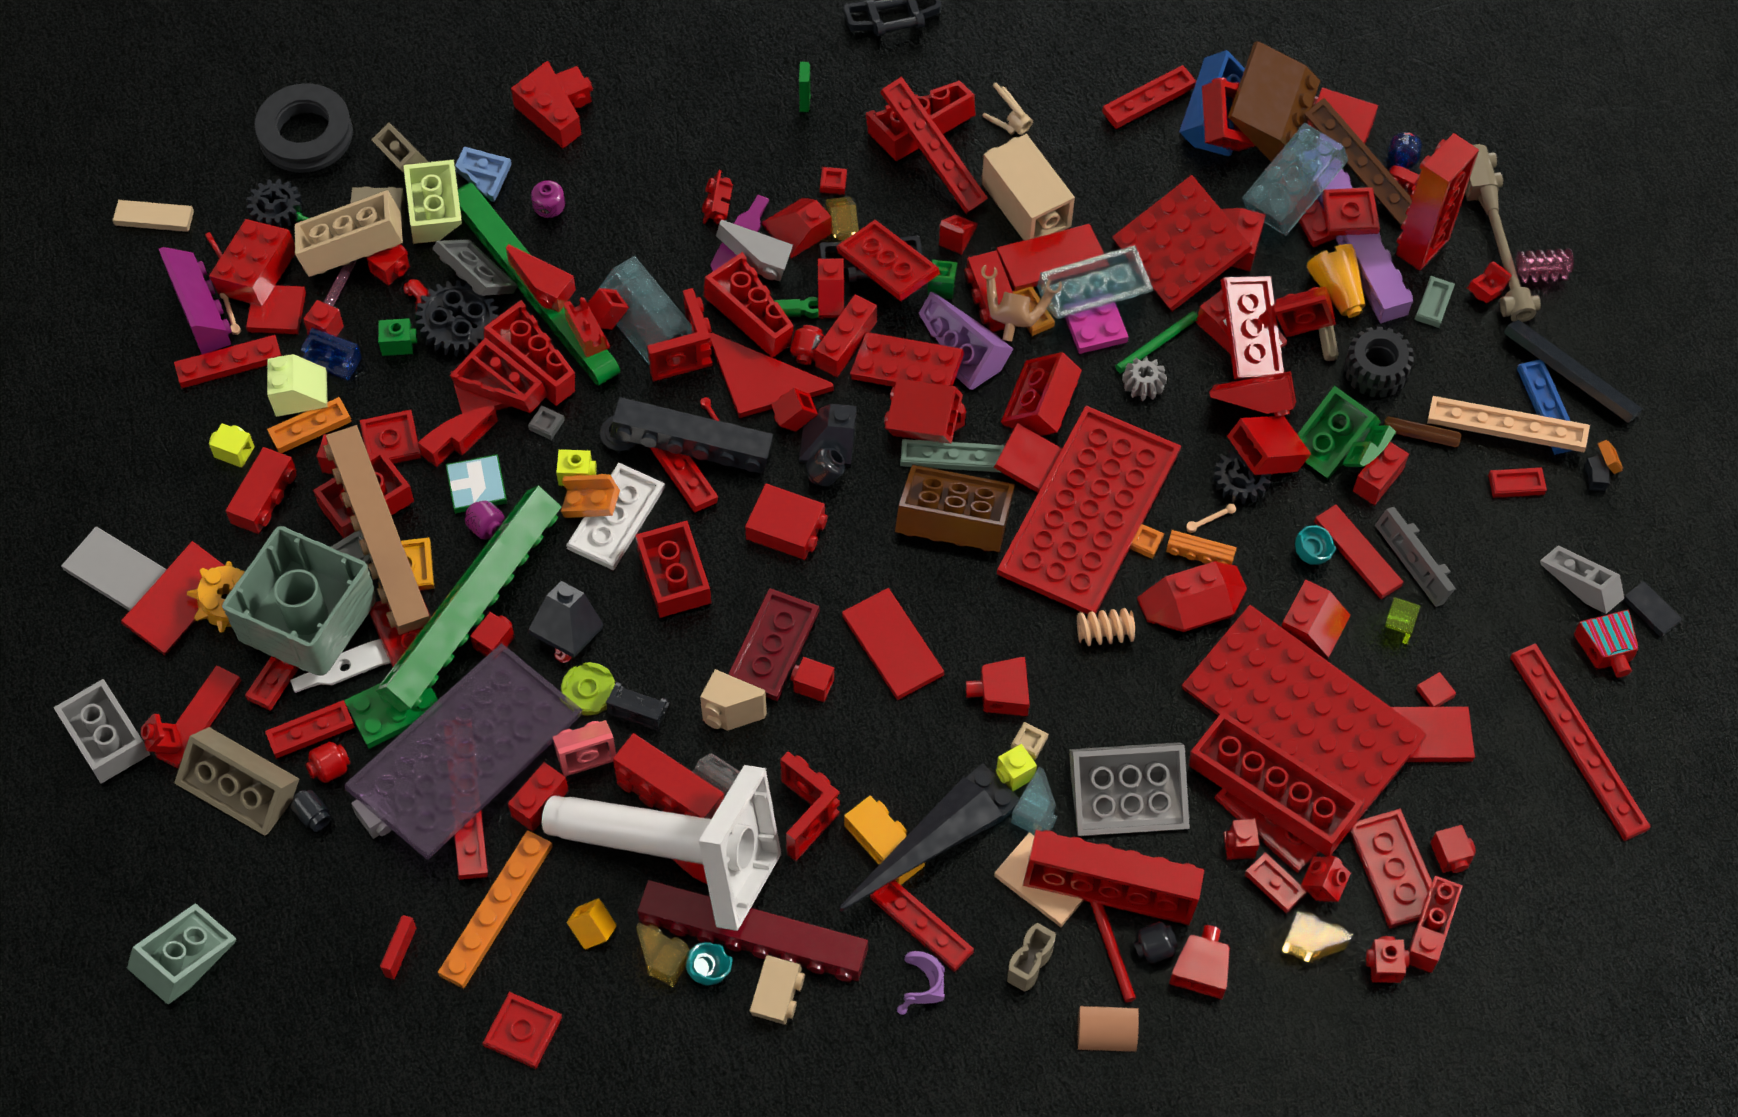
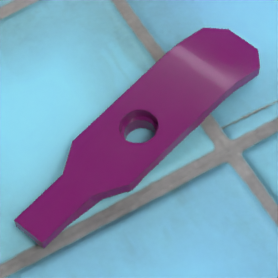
(748, 220)

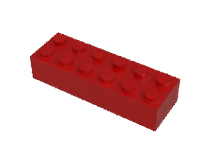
(1436, 200)
(1276, 784)
(1113, 877)

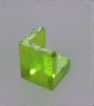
(1402, 617)

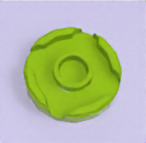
(588, 687)

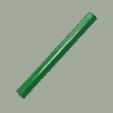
(1158, 341)

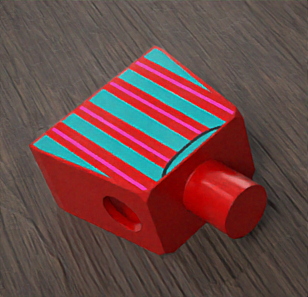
(1609, 641)

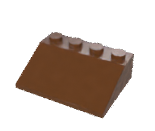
(1272, 99)
(954, 508)

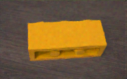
(877, 831)

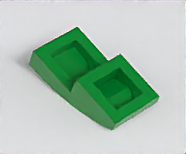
(1365, 452)

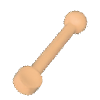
(234, 327)
(1192, 526)

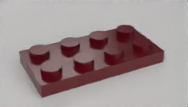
(774, 642)

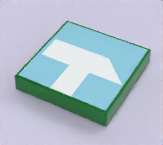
(476, 481)

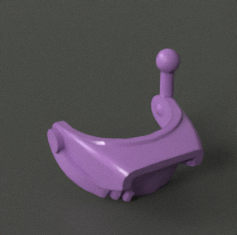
(935, 974)

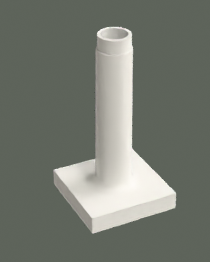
(734, 846)

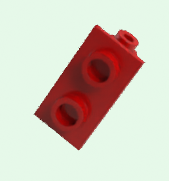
(718, 190)

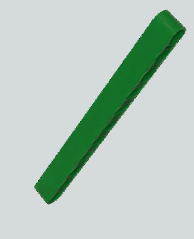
(495, 237)

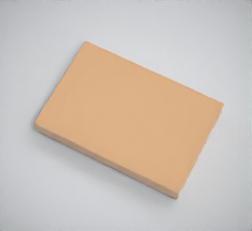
(1012, 874)

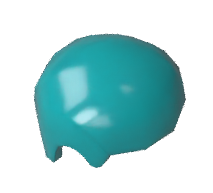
(1314, 545)
(708, 963)

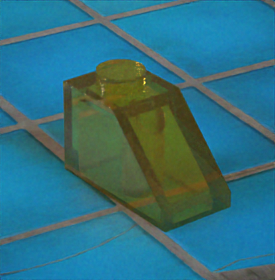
(843, 217)

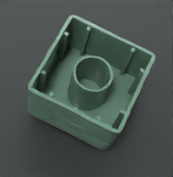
(300, 601)

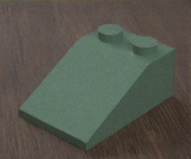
(179, 953)

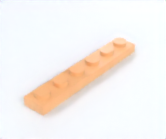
(1508, 424)

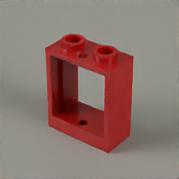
(1215, 116)

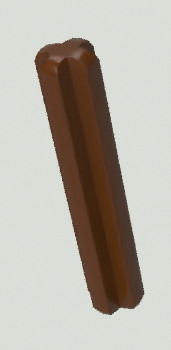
(1424, 431)

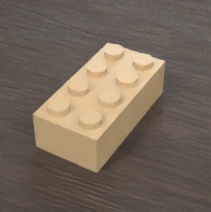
(348, 233)

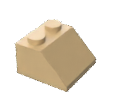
(731, 702)

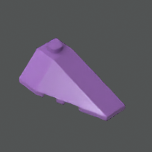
(983, 350)

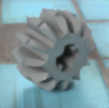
(1144, 378)

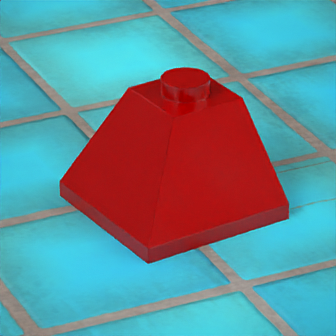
(800, 225)

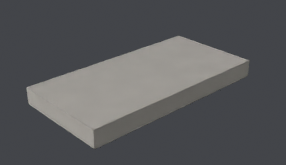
(113, 568)

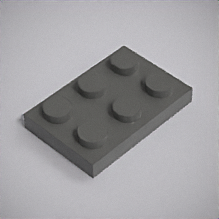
(474, 267)

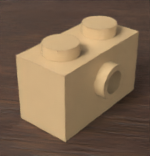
(776, 990)

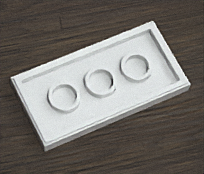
(608, 537)

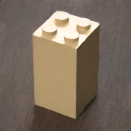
(1027, 188)

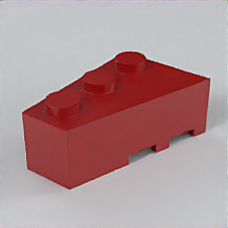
(547, 105)
(499, 378)

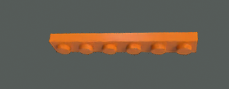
(495, 909)

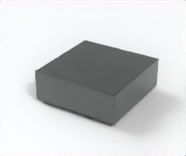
(546, 422)

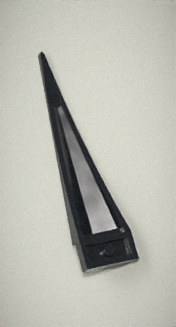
(965, 811)

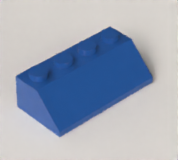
(1214, 66)

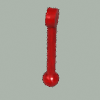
(210, 239)
(706, 404)

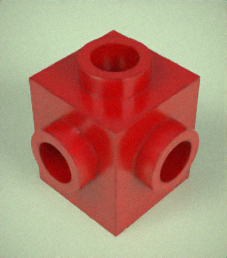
(1326, 878)
(1387, 960)

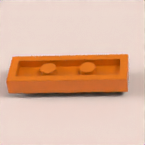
(309, 425)

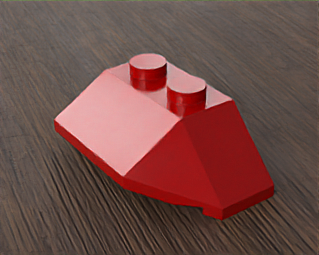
(1194, 597)

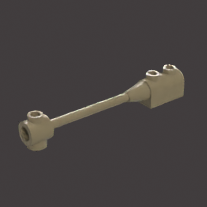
(1484, 187)

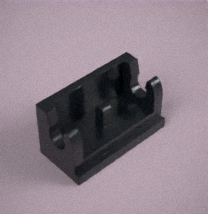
(637, 707)

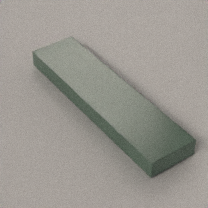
(950, 456)

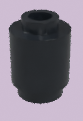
(310, 810)

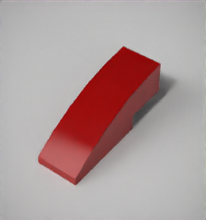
(457, 434)

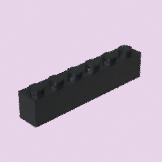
(691, 435)

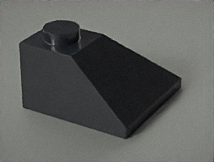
(831, 428)
(566, 620)

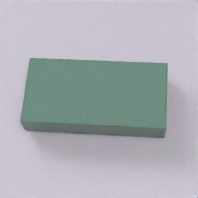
(1434, 301)

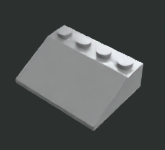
(1129, 788)

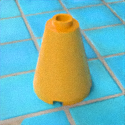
(1341, 277)

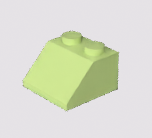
(295, 385)

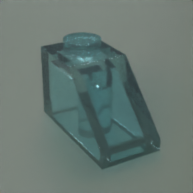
(1036, 805)

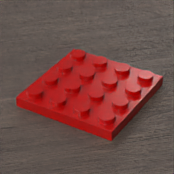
(1183, 242)

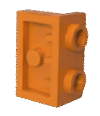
(589, 496)

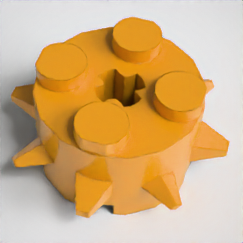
(210, 590)

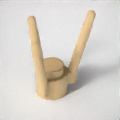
(1018, 120)

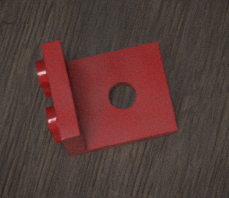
(684, 352)
(817, 792)

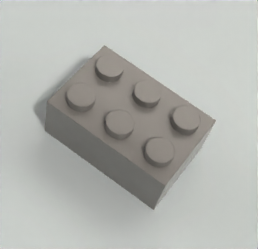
(102, 731)

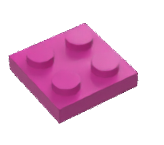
(1097, 328)

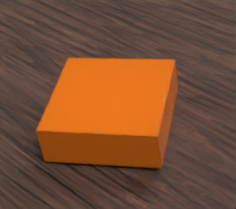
(1610, 456)
(1147, 541)

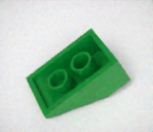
(1334, 429)

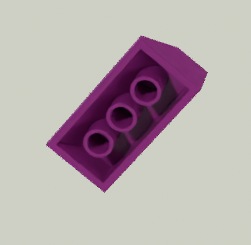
(196, 299)

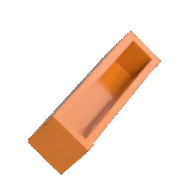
(1199, 549)

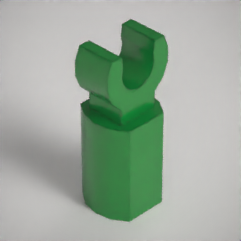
(796, 308)

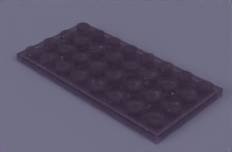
(463, 751)

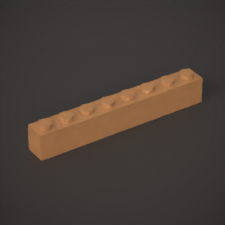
(377, 530)

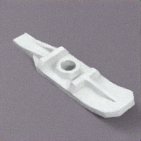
(360, 660)

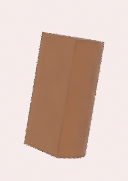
(1107, 1028)

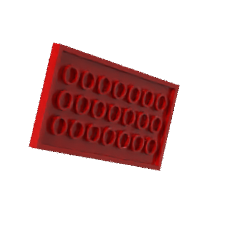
(1089, 511)
(1304, 706)

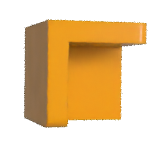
(591, 923)

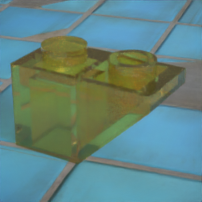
(1314, 939)
(663, 956)

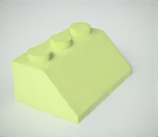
(432, 200)

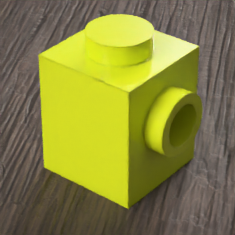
(231, 445)
(574, 463)
(1016, 767)

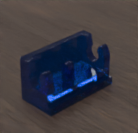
(331, 352)

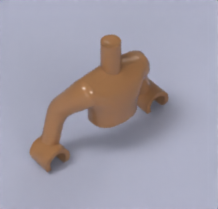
(1014, 308)

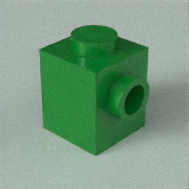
(396, 337)

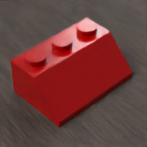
(1042, 394)

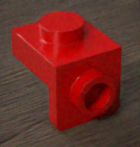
(1490, 283)
(160, 736)

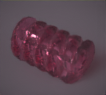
(1544, 264)

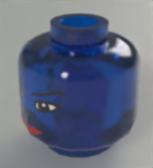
(1404, 150)

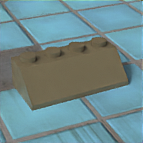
(235, 780)

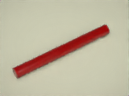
(1113, 951)

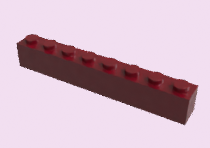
(759, 933)

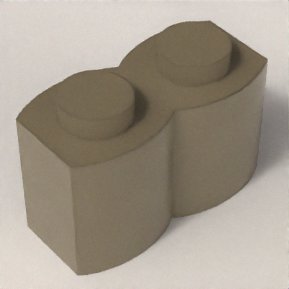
(1028, 959)

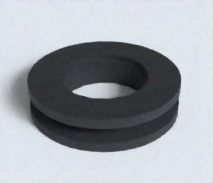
(307, 155)

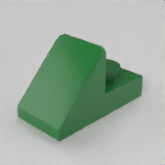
(943, 283)

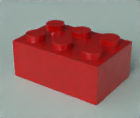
(253, 262)
(392, 483)
(673, 569)

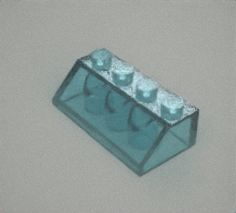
(1096, 282)
(651, 312)

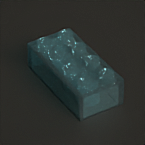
(1295, 178)

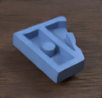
(483, 170)

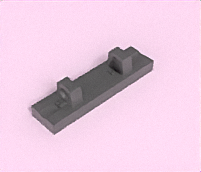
(1415, 556)

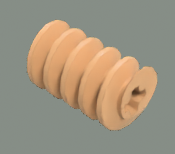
(1106, 626)

